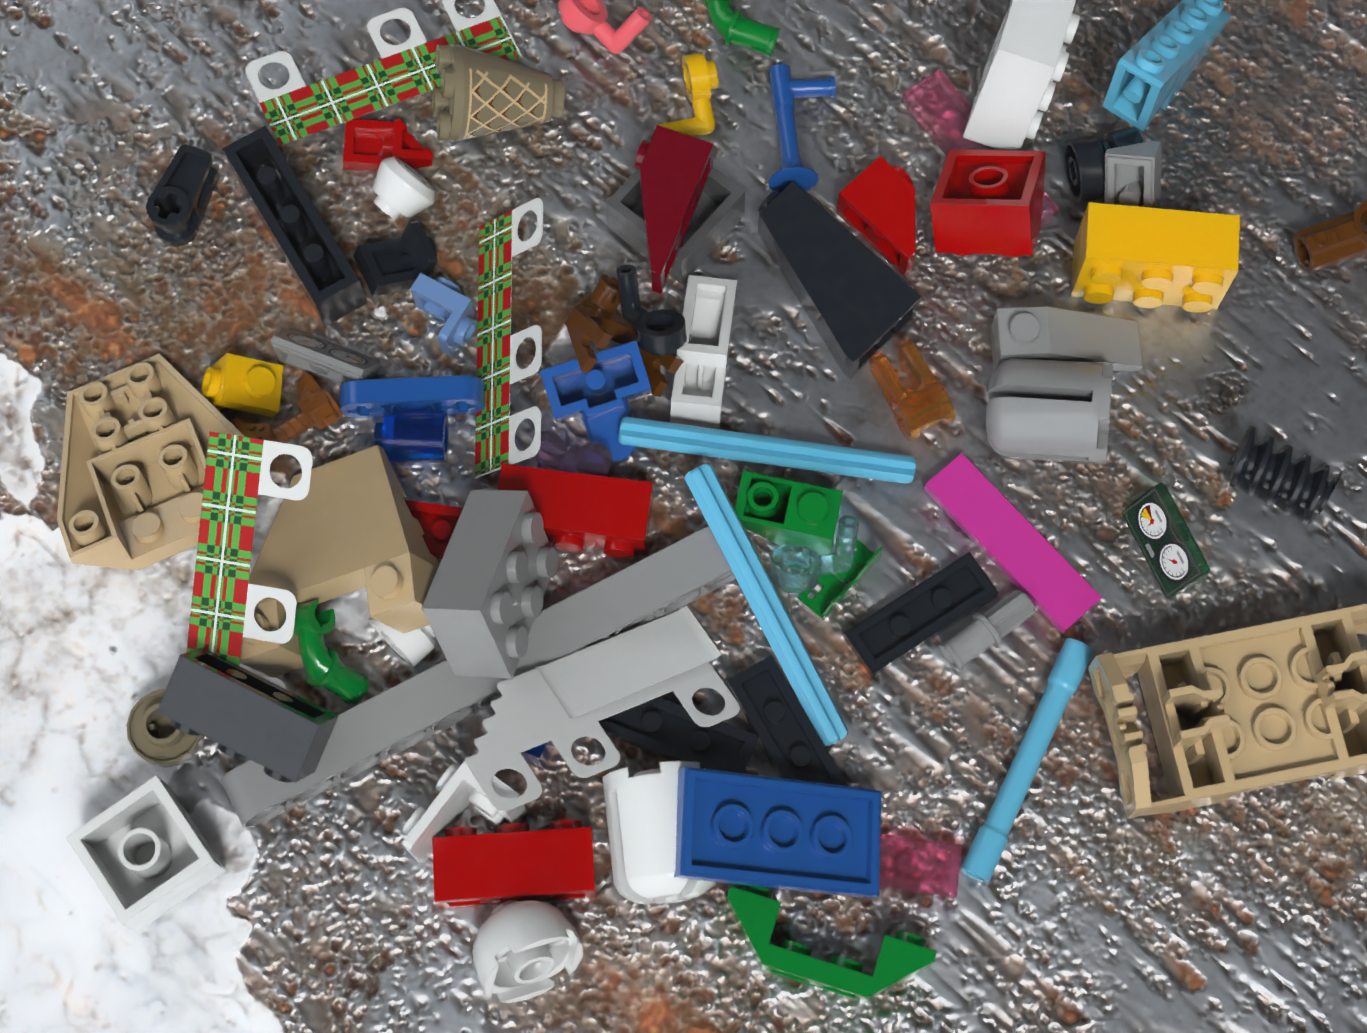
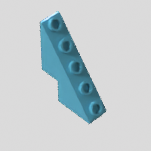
(1163, 61)

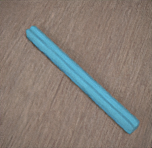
(766, 450)
(766, 604)

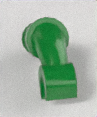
(740, 29)
(323, 663)

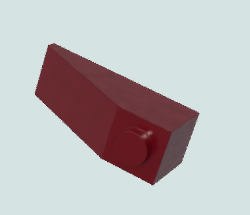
(671, 184)

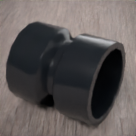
(1086, 161)

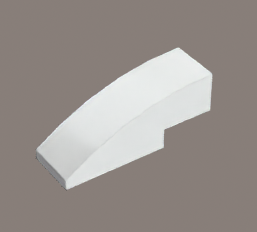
(702, 375)

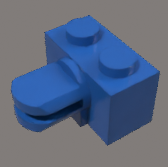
(599, 395)

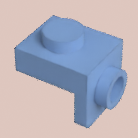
(445, 302)

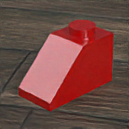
(882, 211)

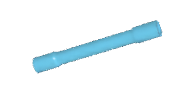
(993, 834)

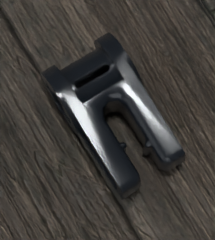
(182, 196)

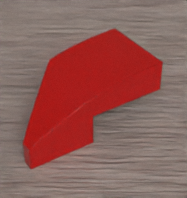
(373, 140)

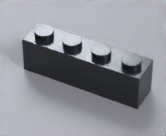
(295, 226)

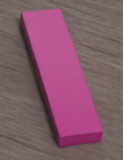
(1012, 543)

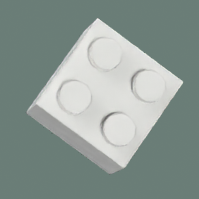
(145, 854)

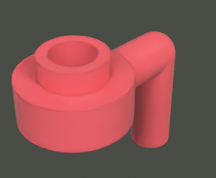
(591, 16)

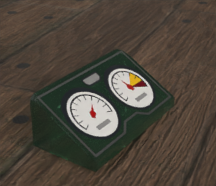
(1166, 541)

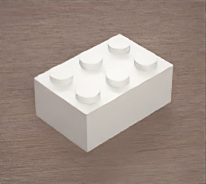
(1021, 72)

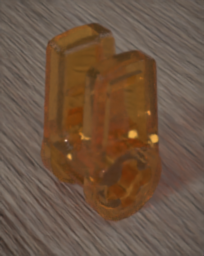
(915, 407)

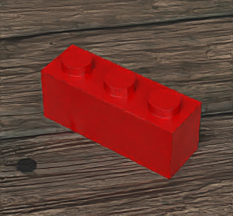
(586, 508)
(514, 865)

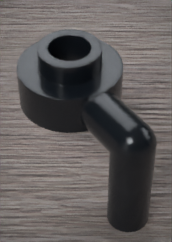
(656, 331)

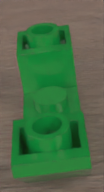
(895, 962)

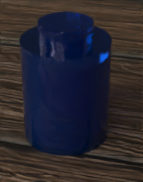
(414, 437)

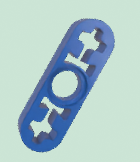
(412, 395)

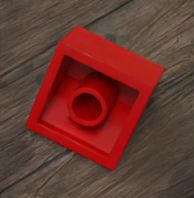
(989, 202)

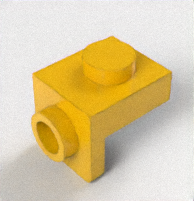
(244, 385)

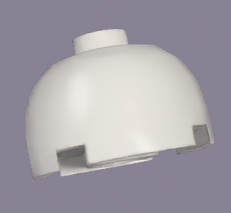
(523, 948)

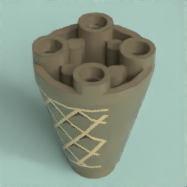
(490, 94)

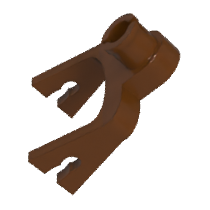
(600, 321)

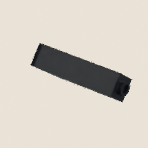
(838, 280)

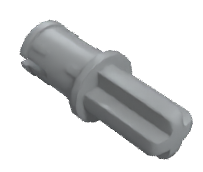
(987, 630)

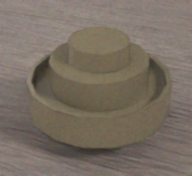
(155, 736)

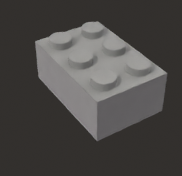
(490, 584)

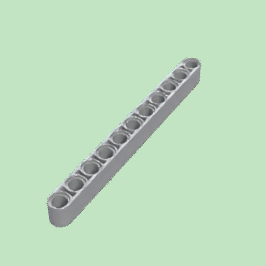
(440, 699)

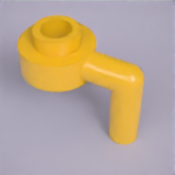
(699, 80)

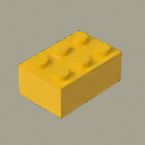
(1155, 256)

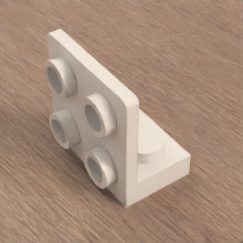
(457, 791)

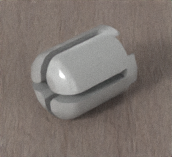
(1050, 410)

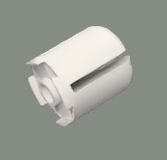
(643, 835)

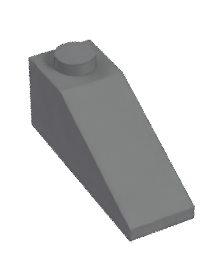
(1065, 336)

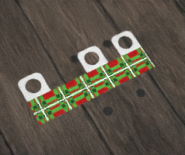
(400, 74)
(497, 346)
(222, 593)

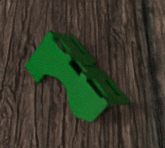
(833, 586)

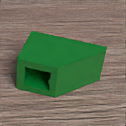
(788, 511)

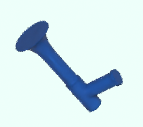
(783, 95)

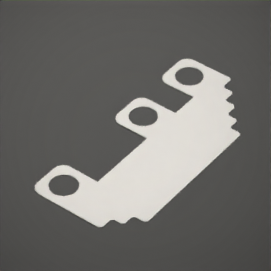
(532, 716)

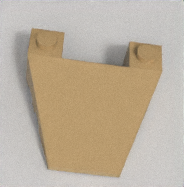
(339, 540)

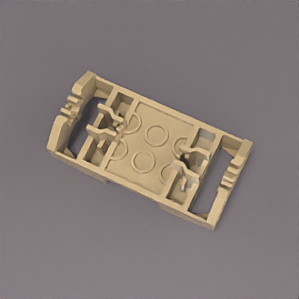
(1240, 709)

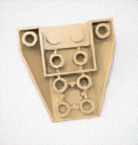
(134, 466)

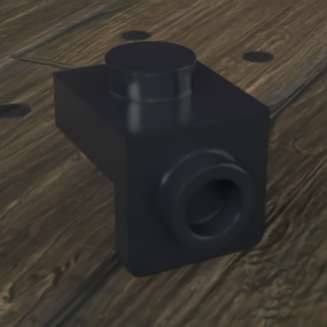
(398, 261)

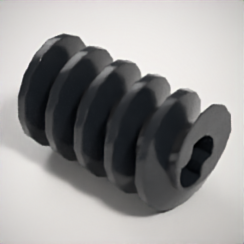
(1281, 476)

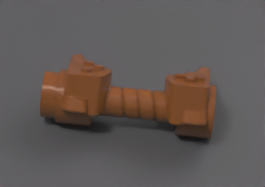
(316, 409)

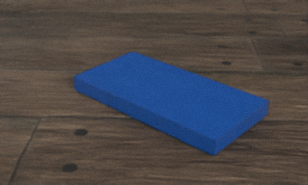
(777, 833)

